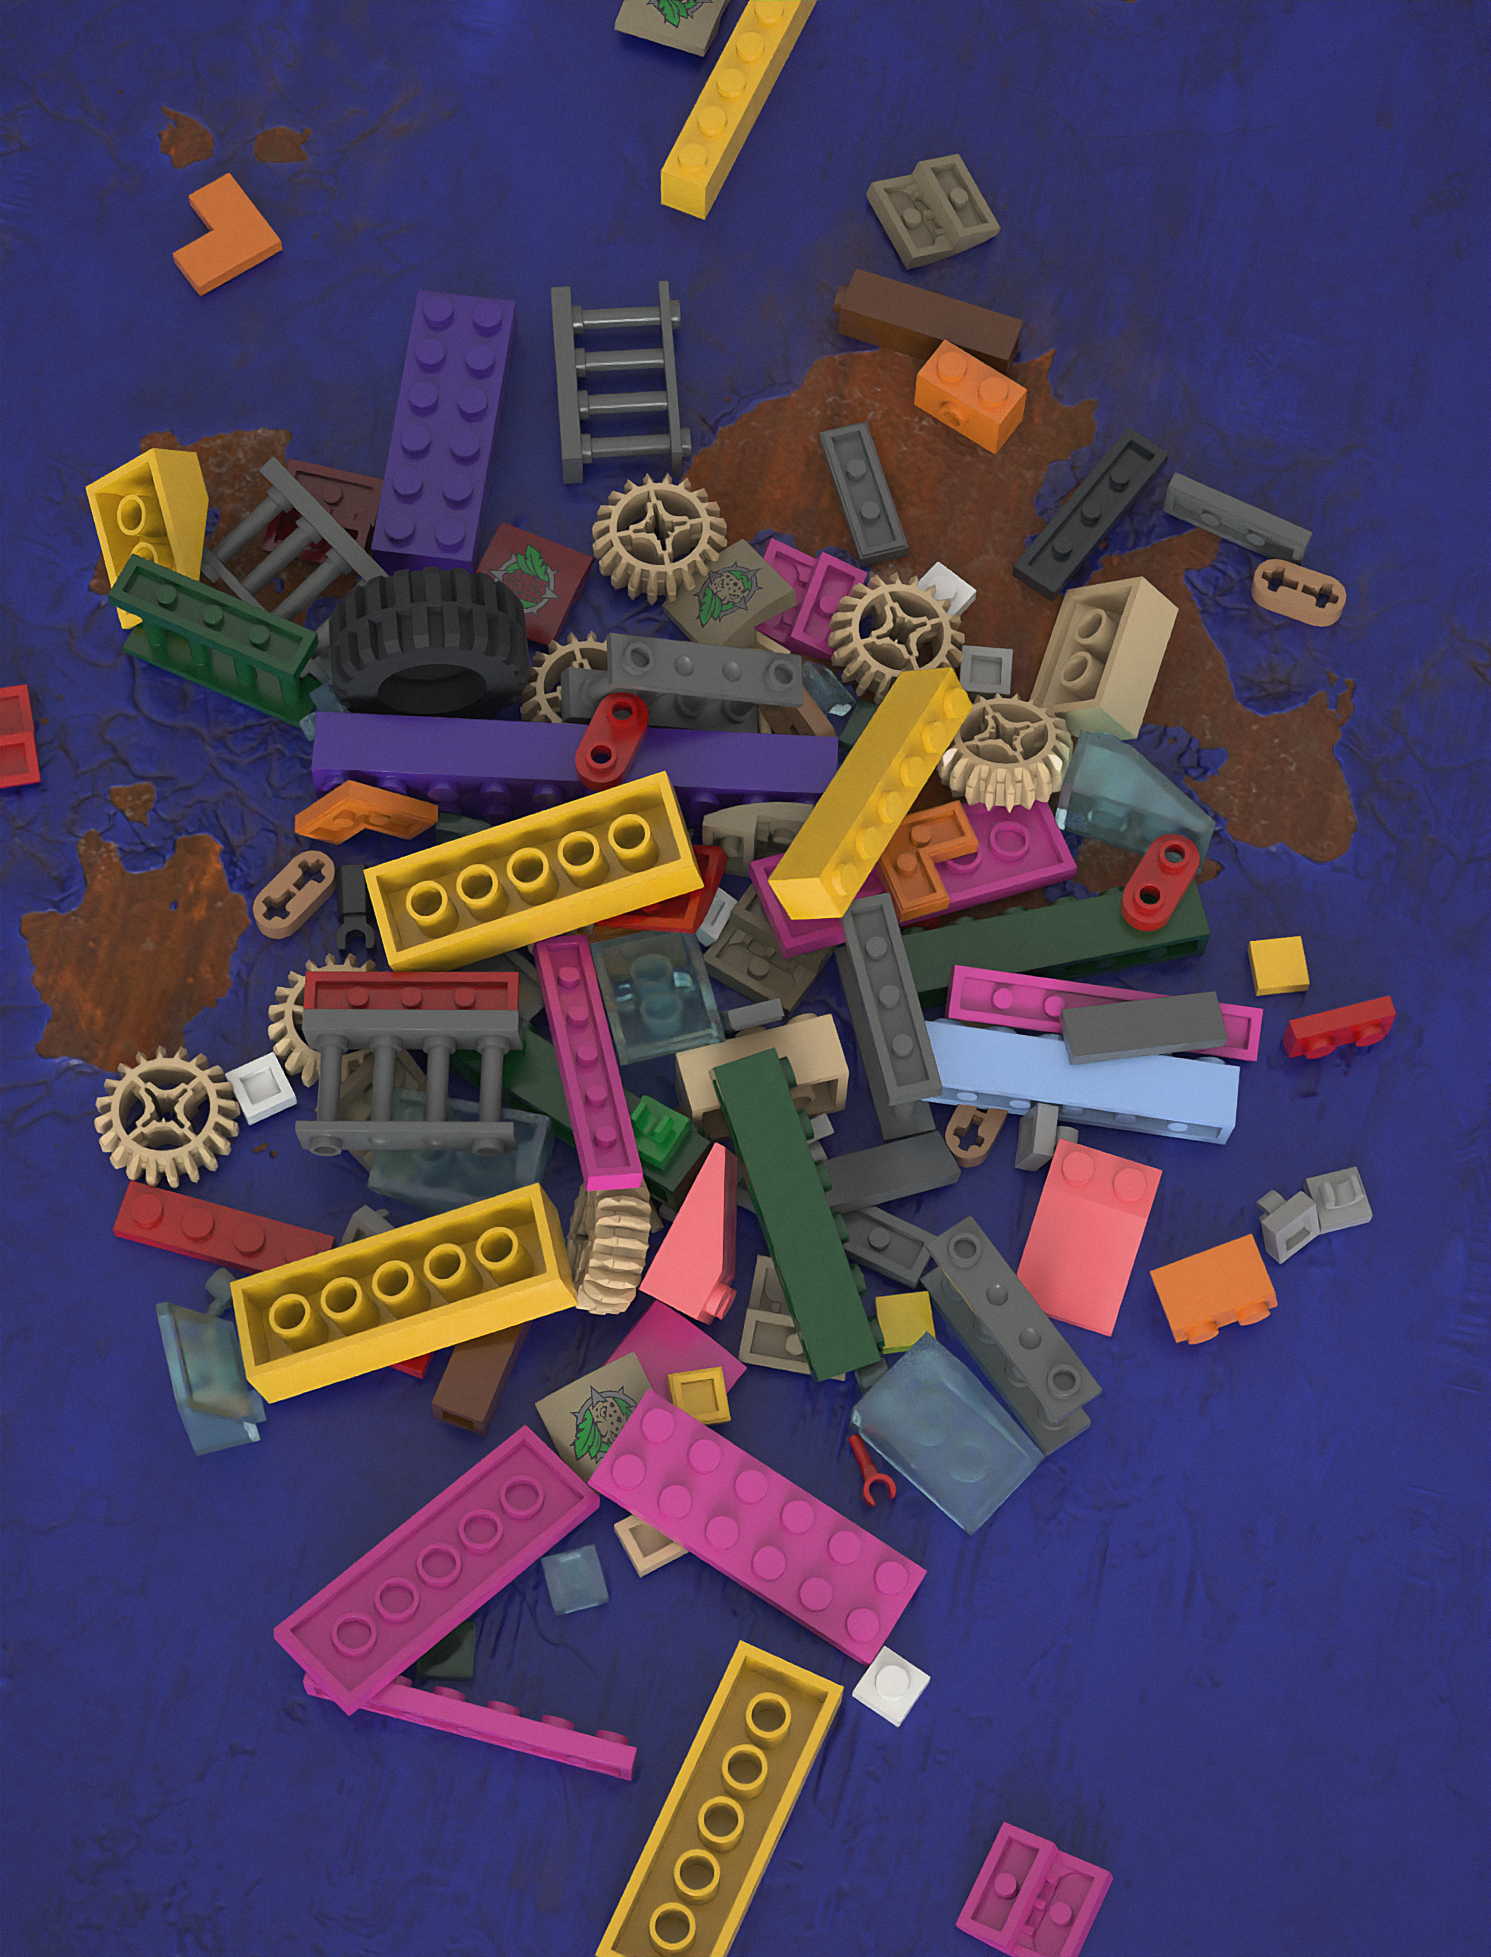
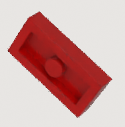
(1323, 1032)

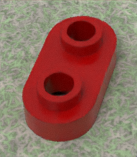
(614, 738)
(1162, 879)

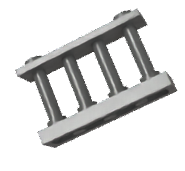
(578, 405)
(312, 526)
(685, 683)
(887, 1018)
(386, 1034)
(1009, 1336)

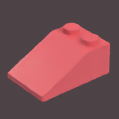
(1087, 1235)
(699, 1250)

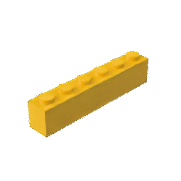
(731, 103)
(870, 794)

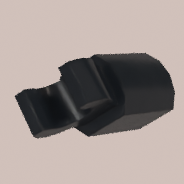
(354, 908)

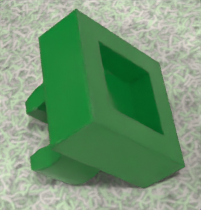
(658, 1131)

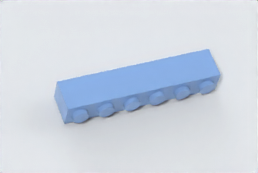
(1130, 1094)

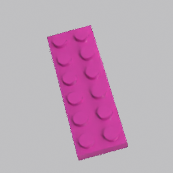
(1013, 856)
(757, 1528)
(436, 1569)

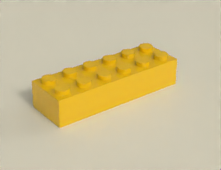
(534, 877)
(403, 1293)
(724, 1811)

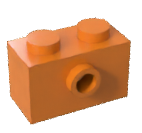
(970, 396)
(1215, 1290)

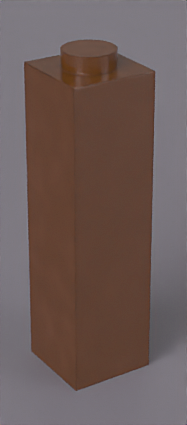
(920, 320)
(478, 1378)

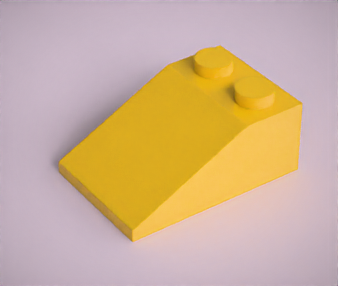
(154, 511)

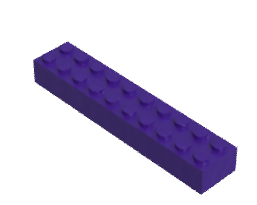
(522, 768)

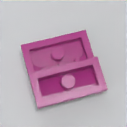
(818, 590)
(672, 1345)
(1033, 1897)

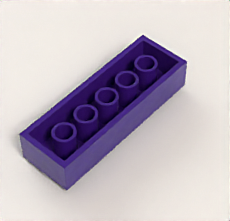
(445, 433)

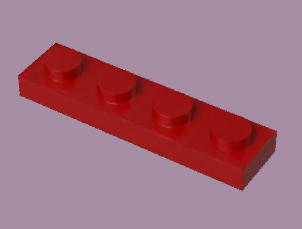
(412, 990)
(213, 1231)

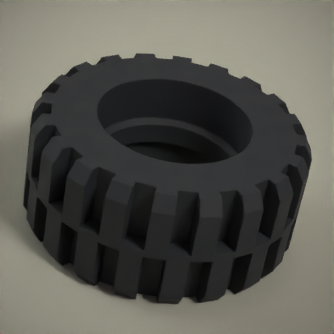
(429, 645)

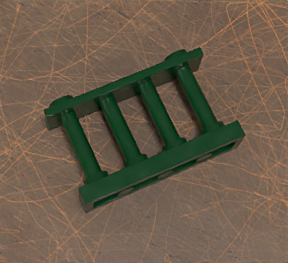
(217, 640)

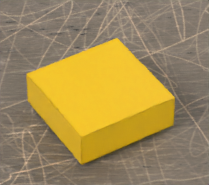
(1278, 966)
(903, 1320)
(700, 1395)

